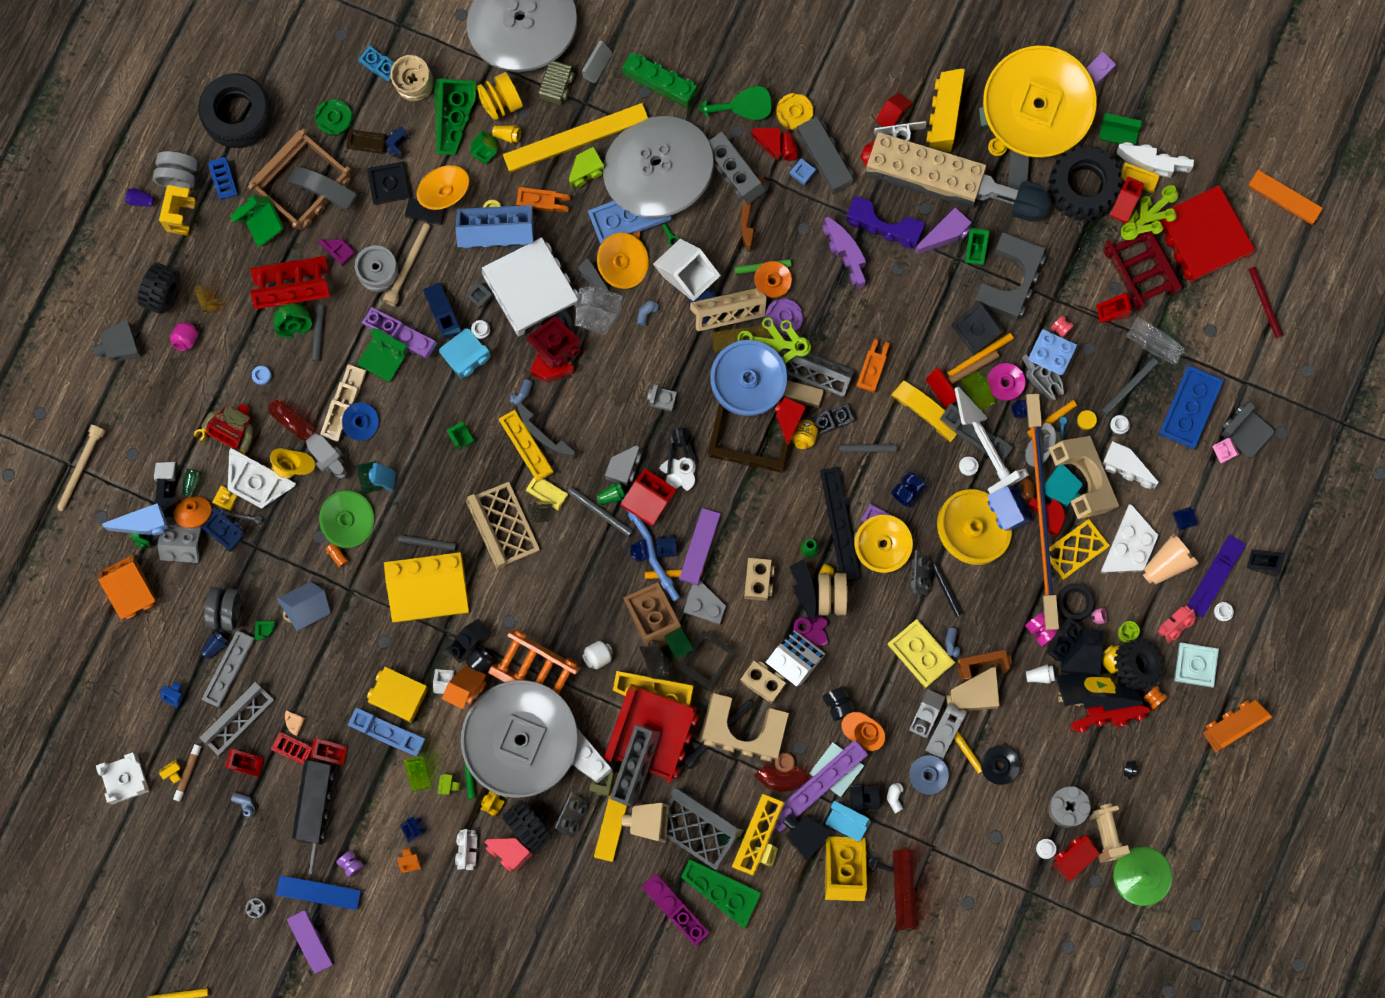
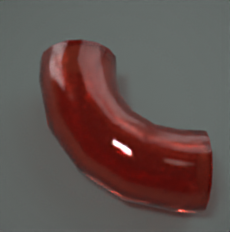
(290, 419)
(781, 780)

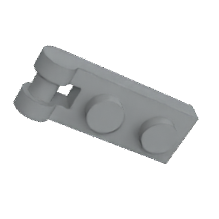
(945, 731)

